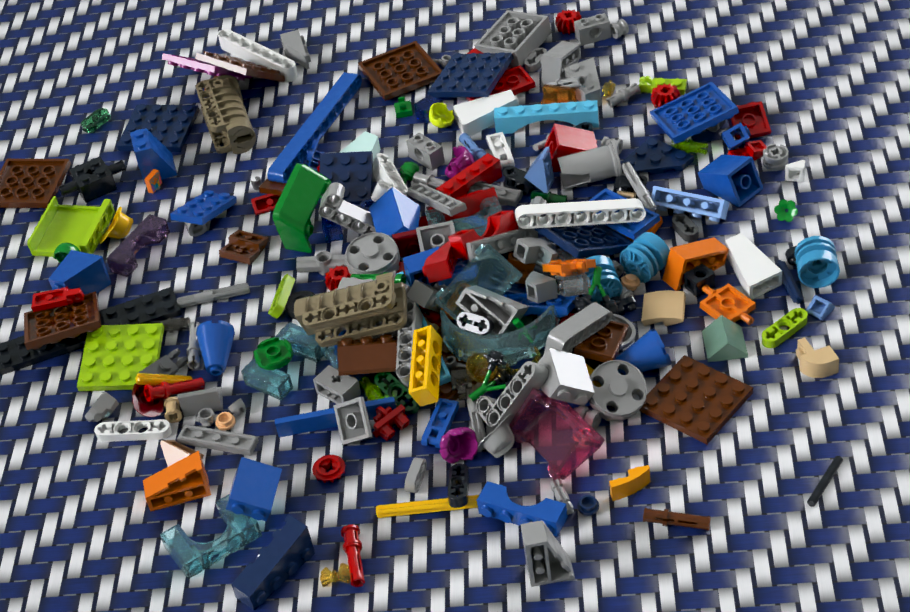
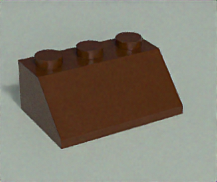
(367, 355)

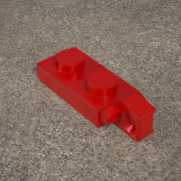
(56, 298)

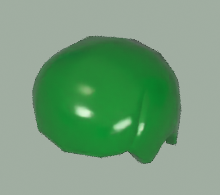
(62, 251)

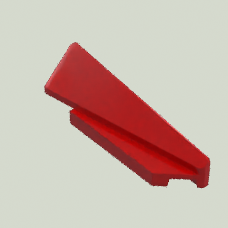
(472, 203)

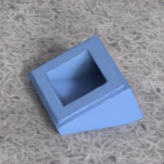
(820, 308)

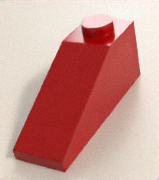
(440, 264)

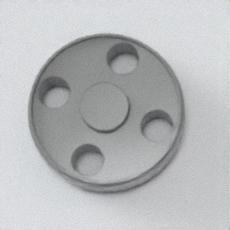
(372, 254)
(617, 390)

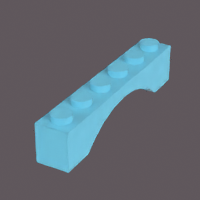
(513, 118)

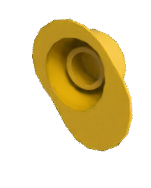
(119, 226)

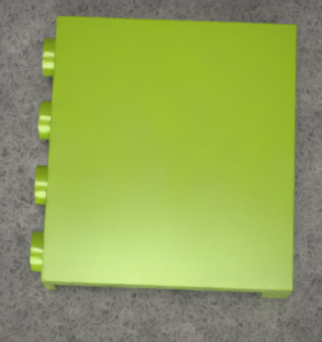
(70, 224)

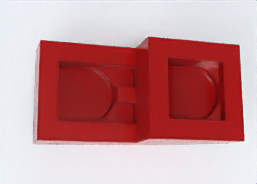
(752, 148)

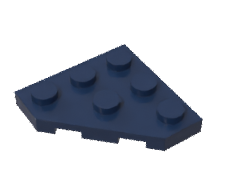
(657, 157)

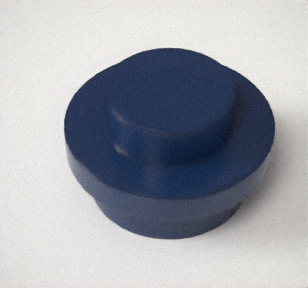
(588, 505)

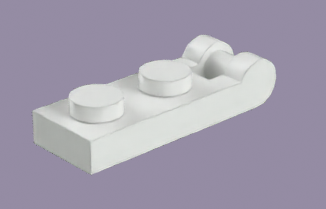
(500, 149)

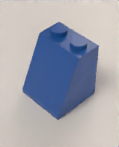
(152, 154)
(732, 178)
(395, 213)
(81, 271)
(253, 489)

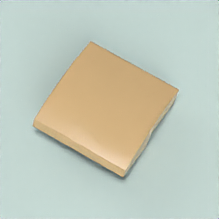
(664, 307)

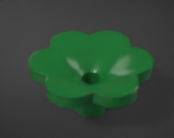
(781, 212)

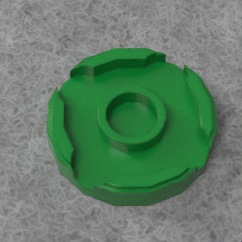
(273, 353)

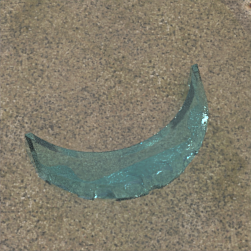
(513, 345)

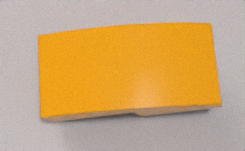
(636, 480)

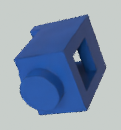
(728, 136)

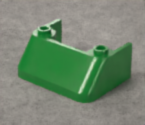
(296, 206)

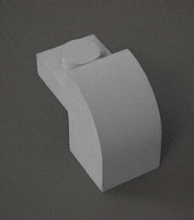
(534, 251)

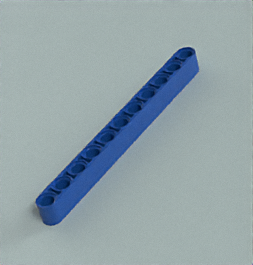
(317, 123)

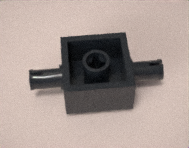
(92, 179)

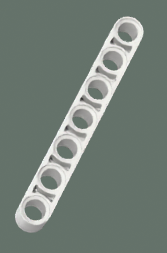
(256, 53)
(588, 216)

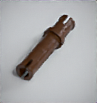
(678, 519)

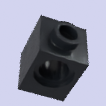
(697, 278)

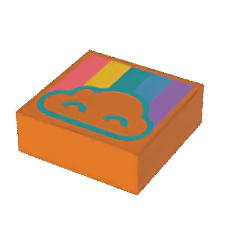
(153, 181)

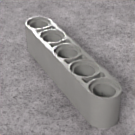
(405, 342)

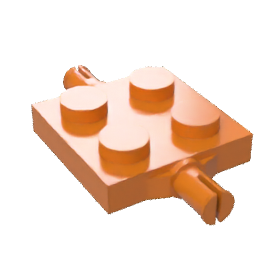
(566, 267)
(728, 303)

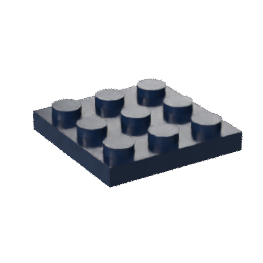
(352, 170)

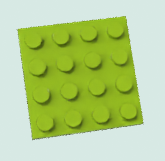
(117, 354)

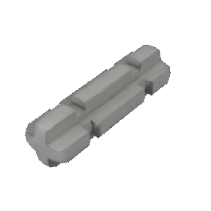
(561, 494)

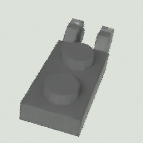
(166, 365)

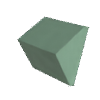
(724, 340)

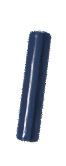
(789, 283)

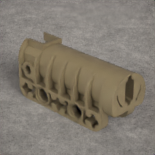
(228, 113)
(352, 309)

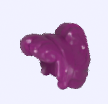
(462, 160)
(458, 445)

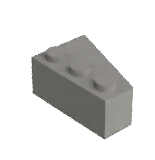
(556, 59)
(592, 89)
(492, 305)
(544, 555)

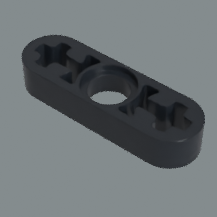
(462, 490)

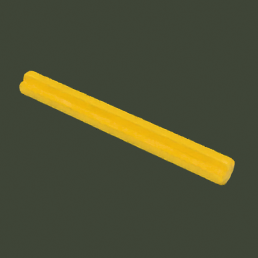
(420, 507)

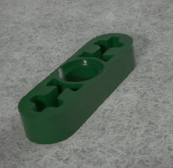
(394, 383)

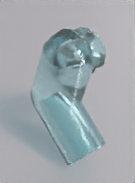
(331, 354)

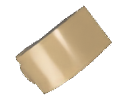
(818, 362)

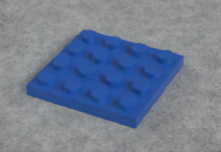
(694, 112)

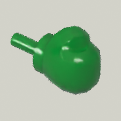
(408, 170)

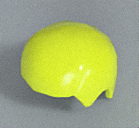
(440, 115)

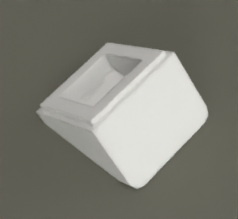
(795, 171)

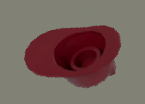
(145, 408)

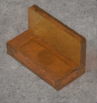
(558, 94)

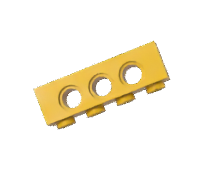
(425, 366)

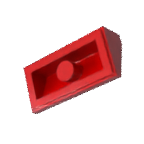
(264, 203)

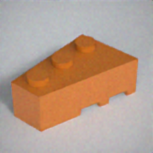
(687, 256)
(177, 483)

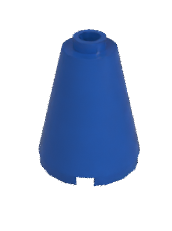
(215, 345)
(646, 353)

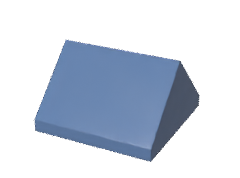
(541, 171)

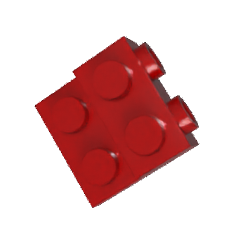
(753, 117)

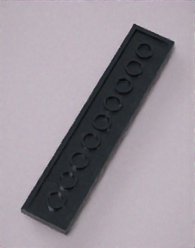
(142, 310)

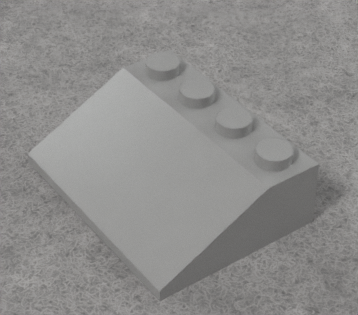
(515, 34)

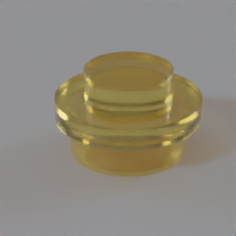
(609, 88)

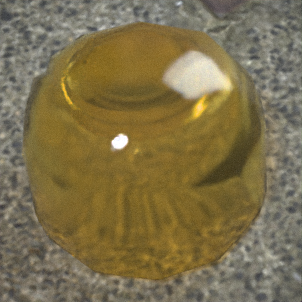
(477, 367)

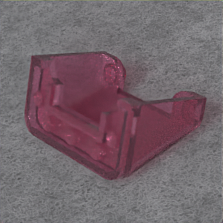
(555, 433)

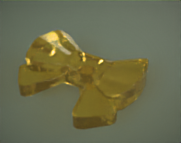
(342, 575)

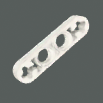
(110, 430)

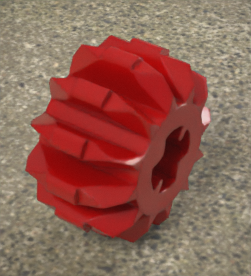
(565, 21)
(664, 94)
(335, 275)

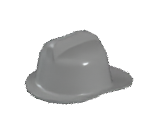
(500, 439)

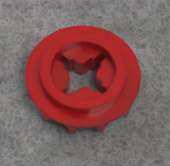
(324, 463)

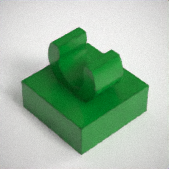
(403, 108)

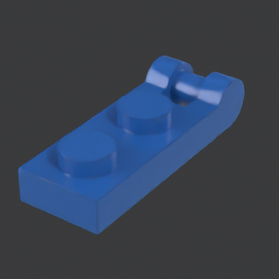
(440, 422)

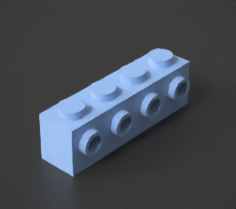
(691, 203)

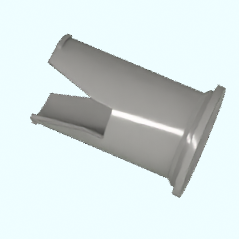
(590, 166)

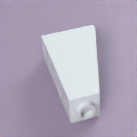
(479, 113)
(752, 267)

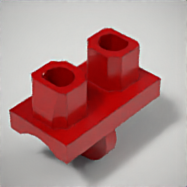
(386, 418)

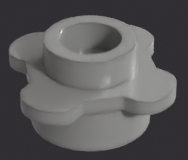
(206, 417)

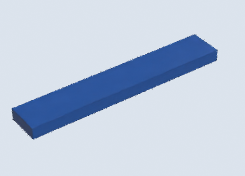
(323, 418)

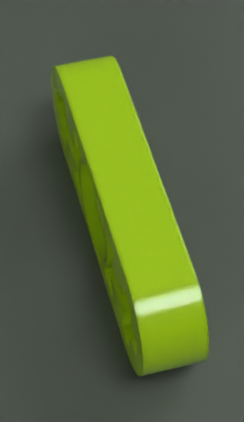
(281, 296)
(781, 335)

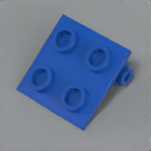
(314, 156)

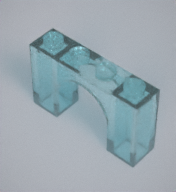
(276, 382)
(195, 556)

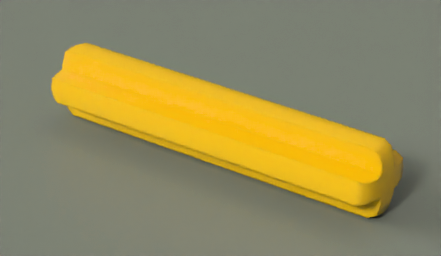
(155, 379)

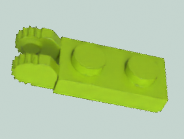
(647, 84)

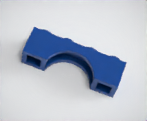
(496, 504)

